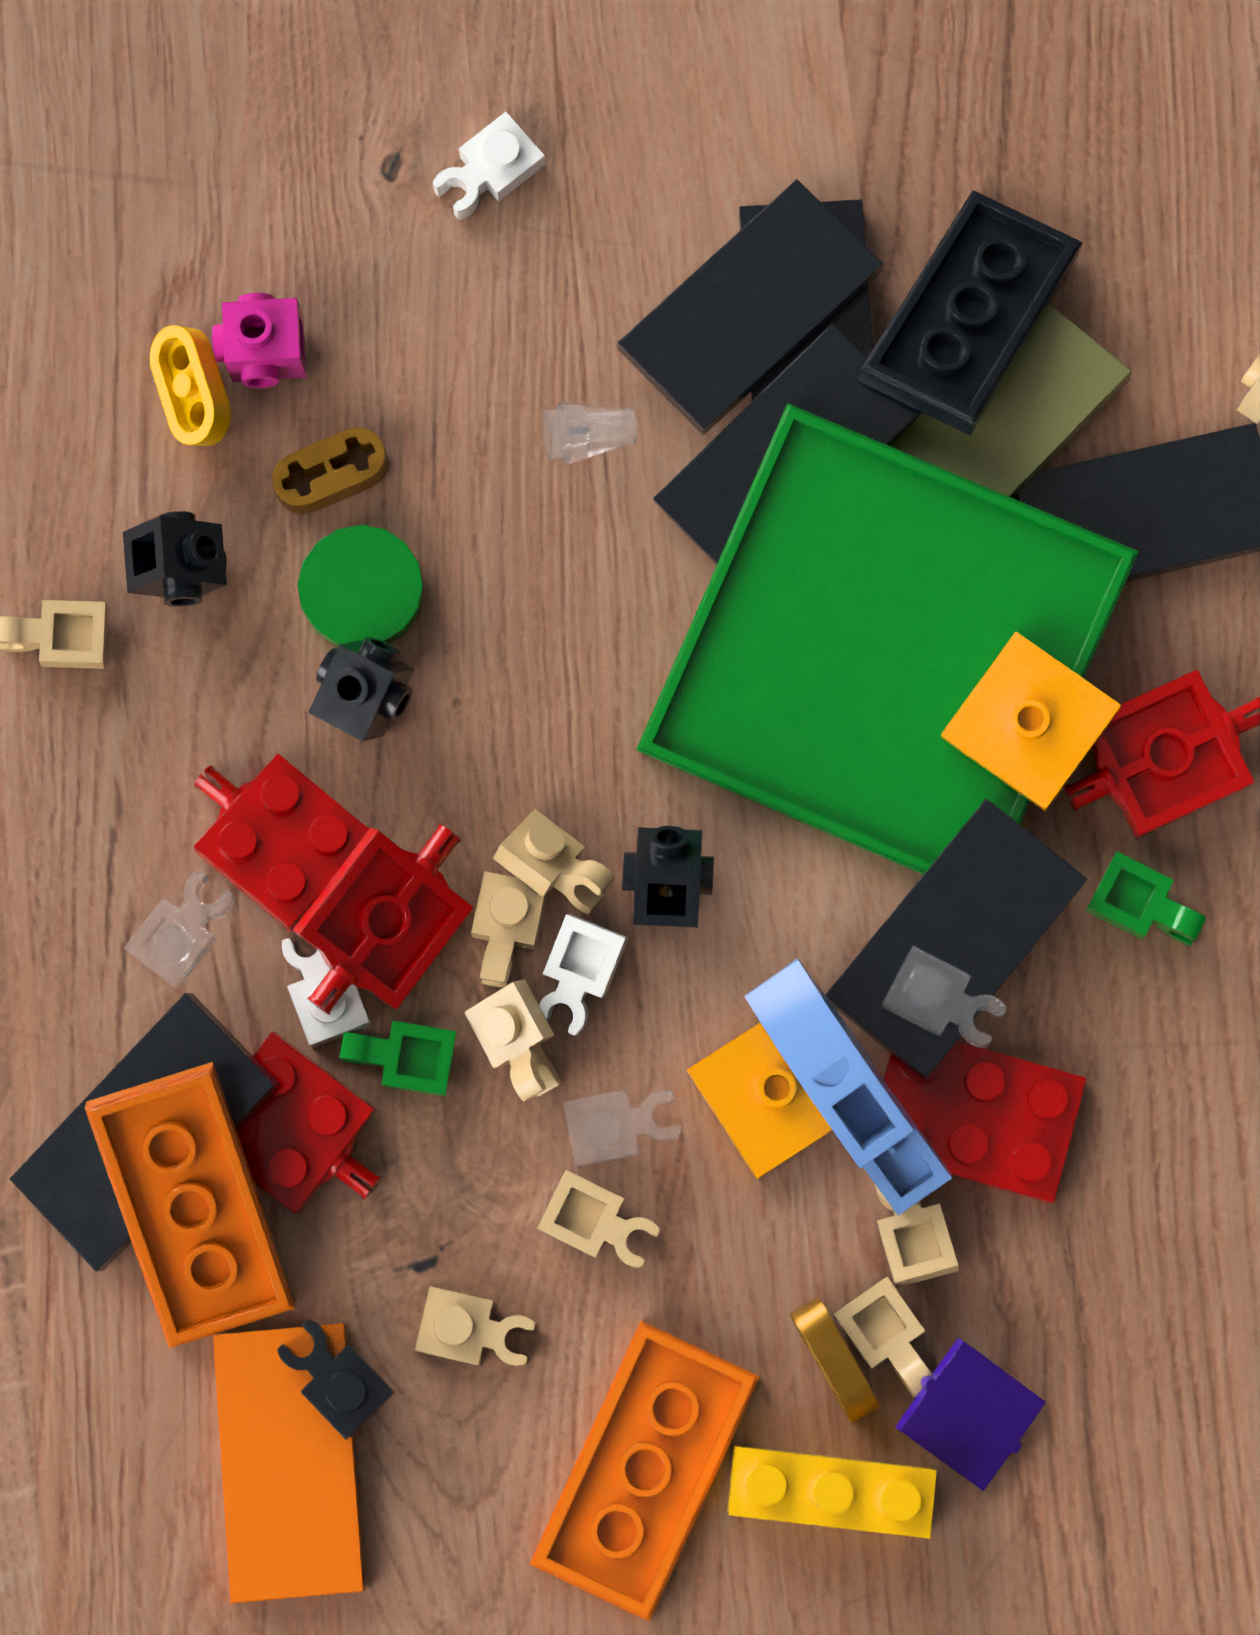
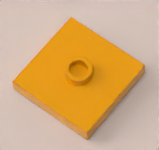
(1030, 721)
(758, 1101)

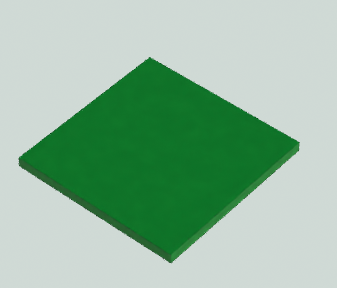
(857, 627)

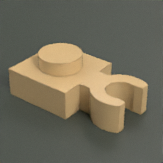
(587, 1217)
(916, 1243)
(461, 1327)

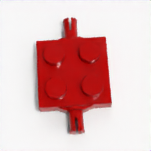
(1169, 755)
(277, 838)
(383, 918)
(304, 1129)

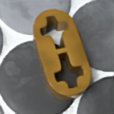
(324, 457)
(834, 1360)

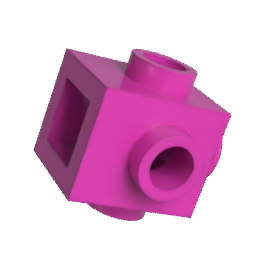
(261, 340)

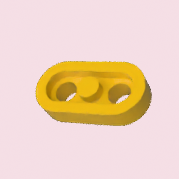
(190, 391)

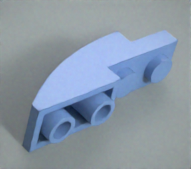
(847, 1087)

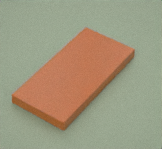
(190, 1204)
(644, 1471)
(284, 1473)

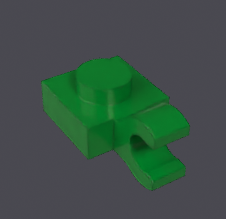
(1136, 898)
(413, 1057)

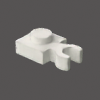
(495, 160)
(583, 963)
(346, 1016)

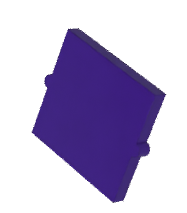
(970, 1414)

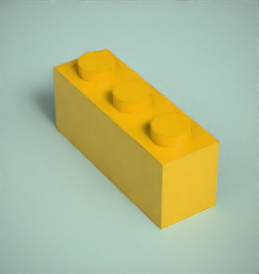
(831, 1491)

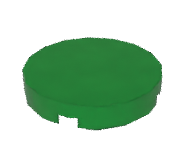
(360, 586)

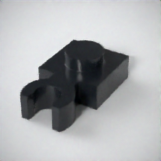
(343, 1386)

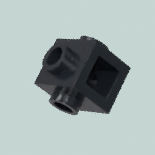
(175, 558)
(362, 688)
(667, 876)

